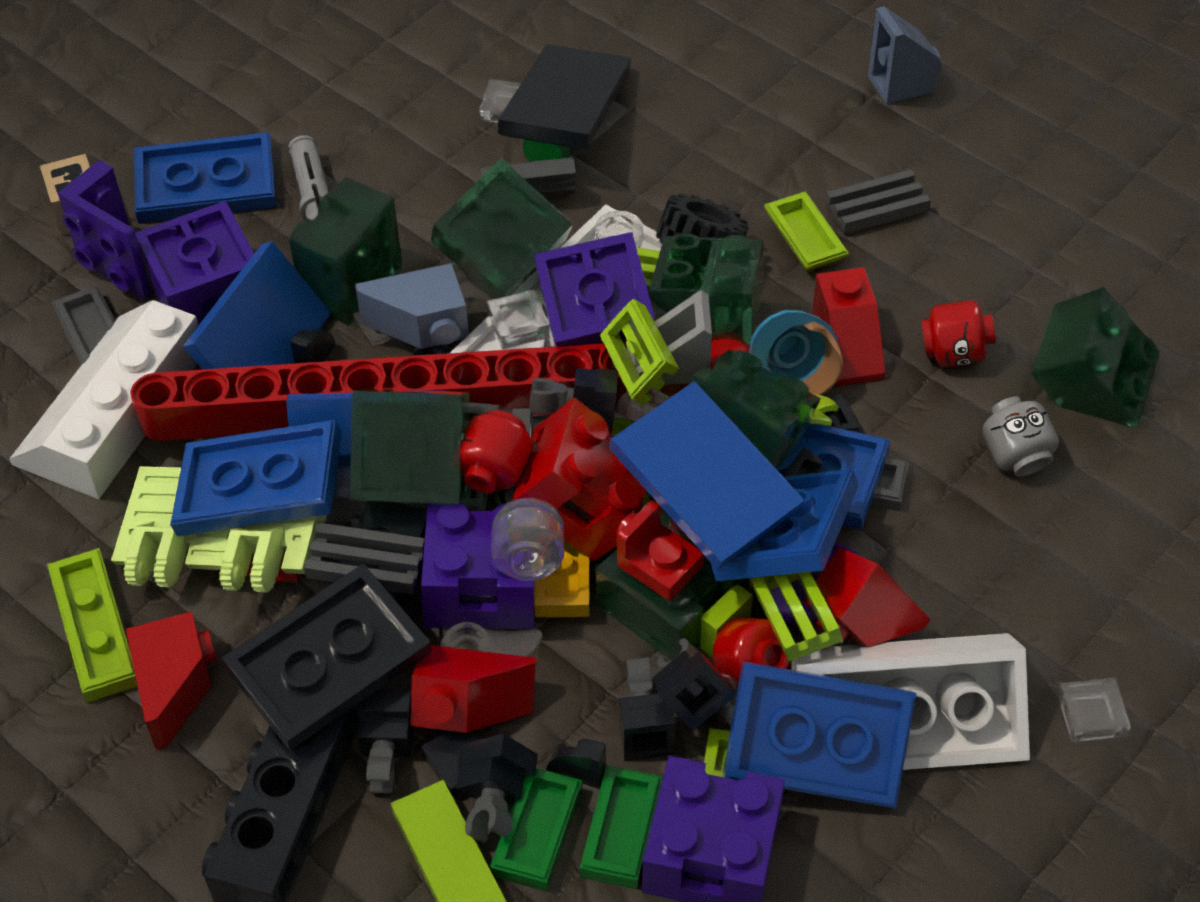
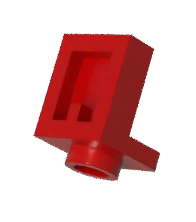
(655, 552)

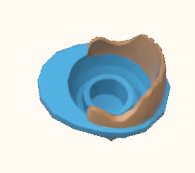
(799, 347)

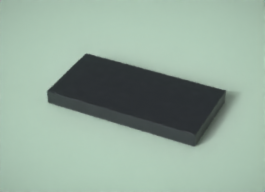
(564, 97)

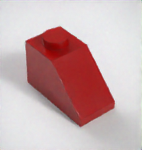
(850, 308)
(866, 601)
(170, 672)
(471, 689)

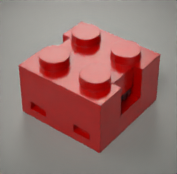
(580, 478)

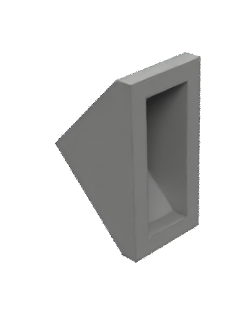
(688, 337)

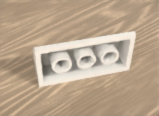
(93, 421)
(967, 695)

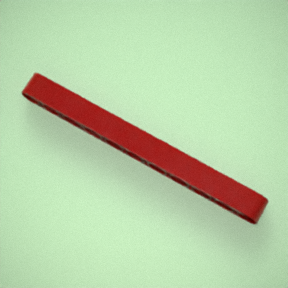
(255, 397)

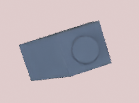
(901, 59)
(416, 306)

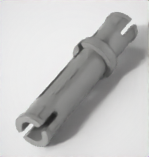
(306, 159)

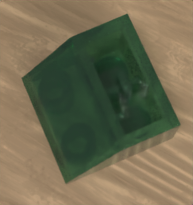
(721, 267)
(1096, 359)

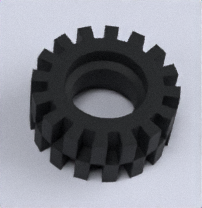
(699, 218)

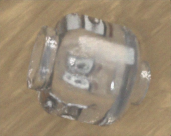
(528, 539)

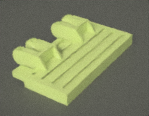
(148, 536)

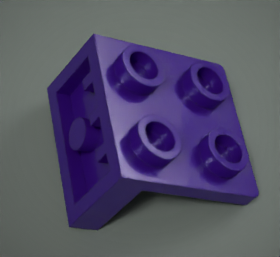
(101, 229)

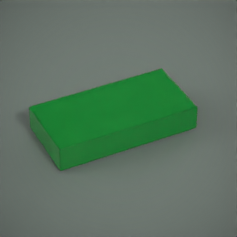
(620, 827)
(537, 830)

